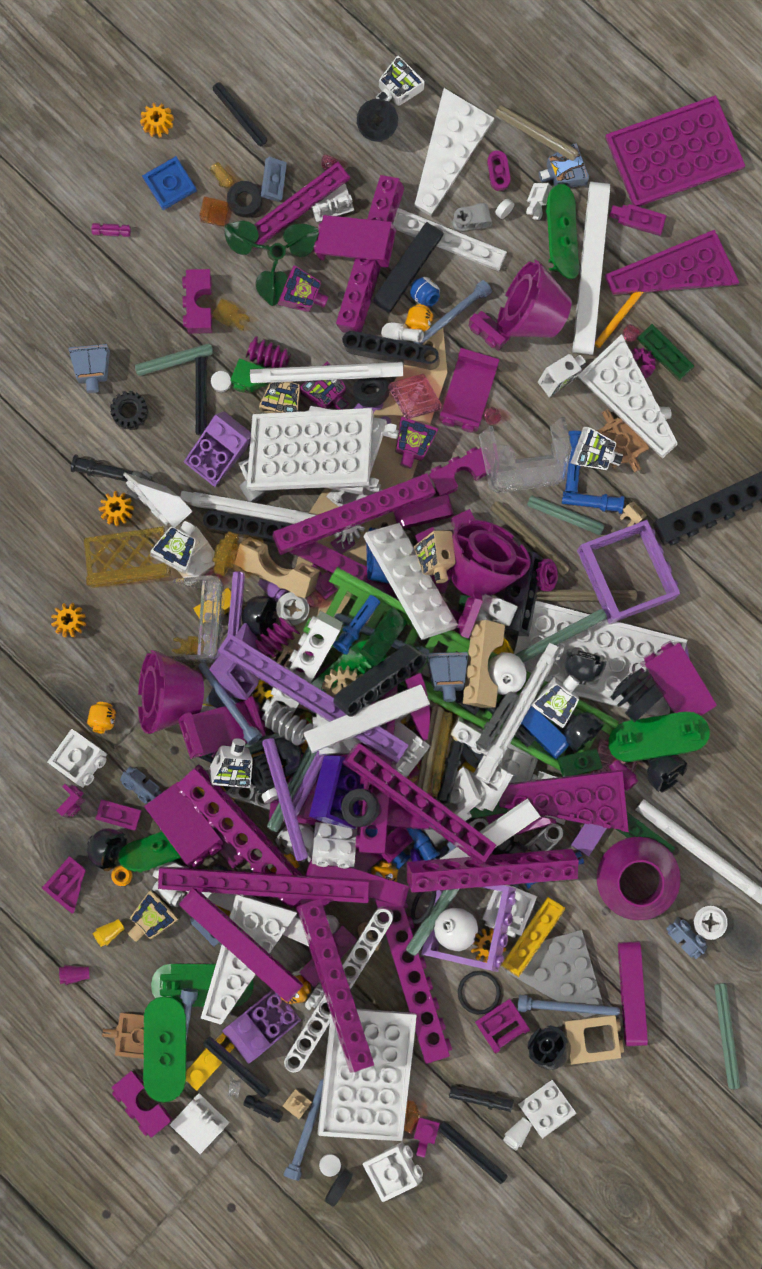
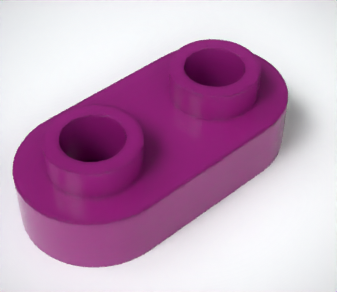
(498, 171)

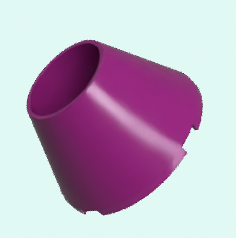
(534, 304)
(486, 558)
(167, 692)
(620, 857)

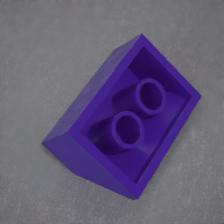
(332, 786)

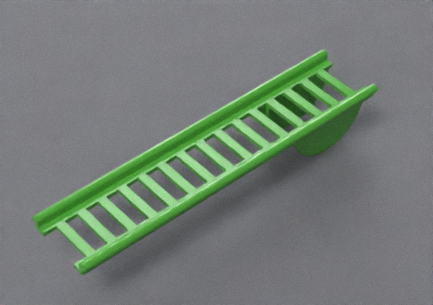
(360, 591)

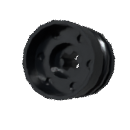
(370, 129)
(637, 694)

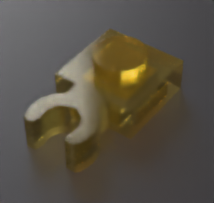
(228, 313)
(190, 646)

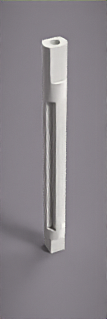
(330, 372)
(244, 507)
(517, 713)
(700, 850)

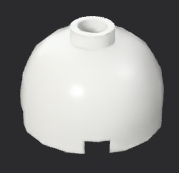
(509, 667)
(308, 837)
(455, 929)

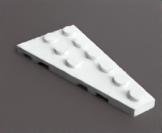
(454, 138)
(625, 391)
(231, 976)

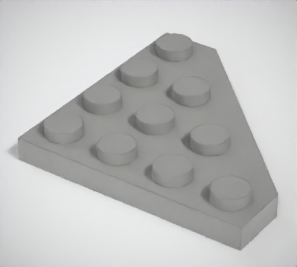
(563, 971)

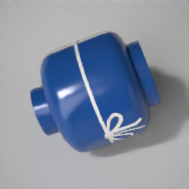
(425, 291)

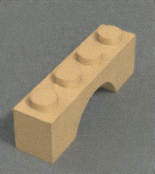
(255, 558)
(479, 687)

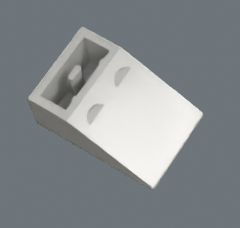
(160, 499)

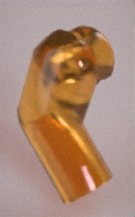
(412, 1115)

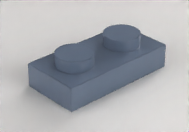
(273, 179)

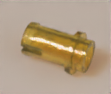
(222, 176)

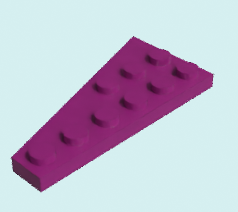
(688, 265)
(577, 798)

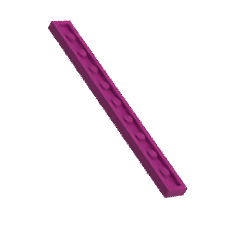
(330, 560)
(264, 884)

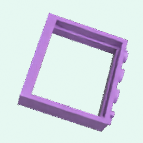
(599, 584)
(499, 938)

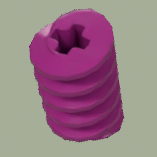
(268, 354)
(276, 637)

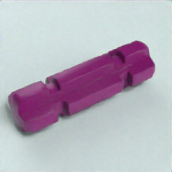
(111, 229)

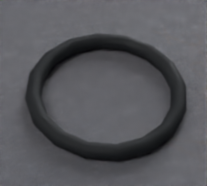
(417, 921)
(498, 992)

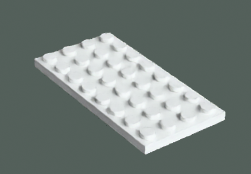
(616, 642)

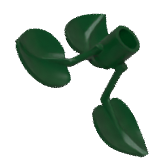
(299, 239)

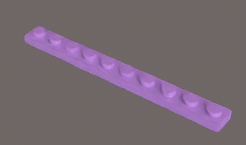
(305, 694)

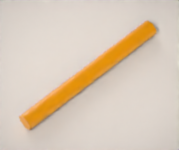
(617, 319)

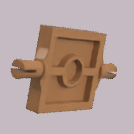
(626, 440)
(128, 1035)

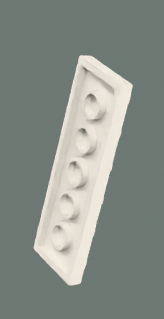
(413, 588)

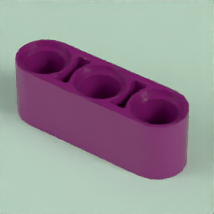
(424, 512)

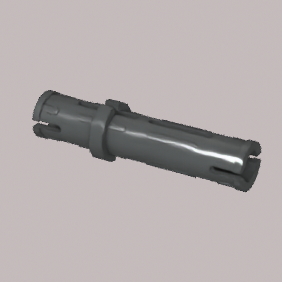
(493, 727)

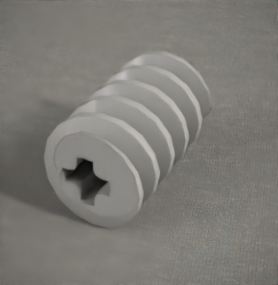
(285, 725)

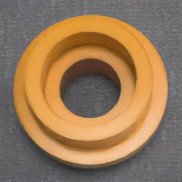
(115, 876)

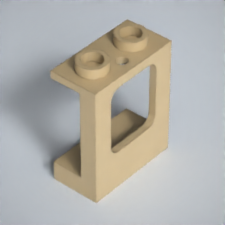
(575, 1032)

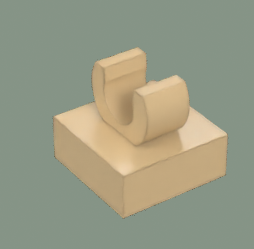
(634, 512)
(297, 1103)

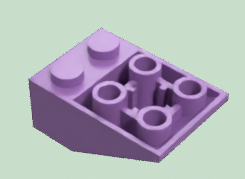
(218, 448)
(232, 677)
(261, 1026)

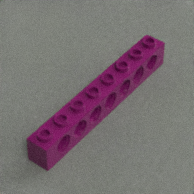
(364, 271)
(353, 514)
(419, 803)
(241, 824)
(378, 843)
(495, 871)
(335, 986)
(430, 1051)

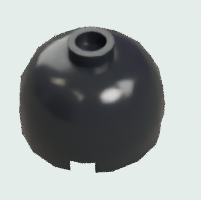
(259, 614)
(584, 666)
(582, 729)
(289, 755)
(664, 771)
(105, 847)
(549, 1048)

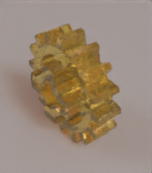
(226, 553)

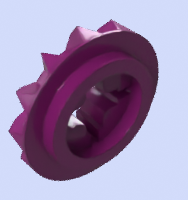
(648, 359)
(547, 582)

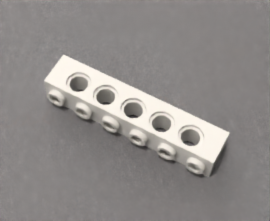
(329, 629)

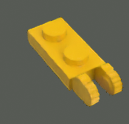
(205, 1065)

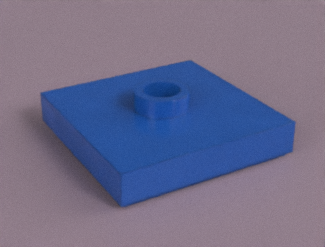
(169, 183)

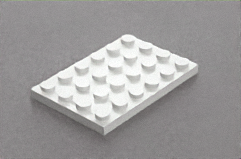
(310, 449)
(375, 1098)

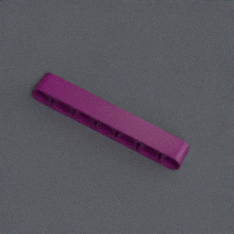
(241, 944)

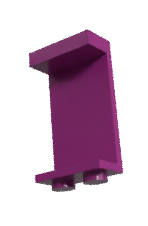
(355, 239)
(469, 390)
(679, 679)
(217, 728)
(184, 826)

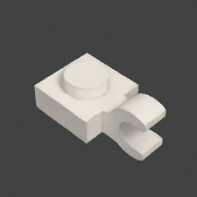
(537, 198)

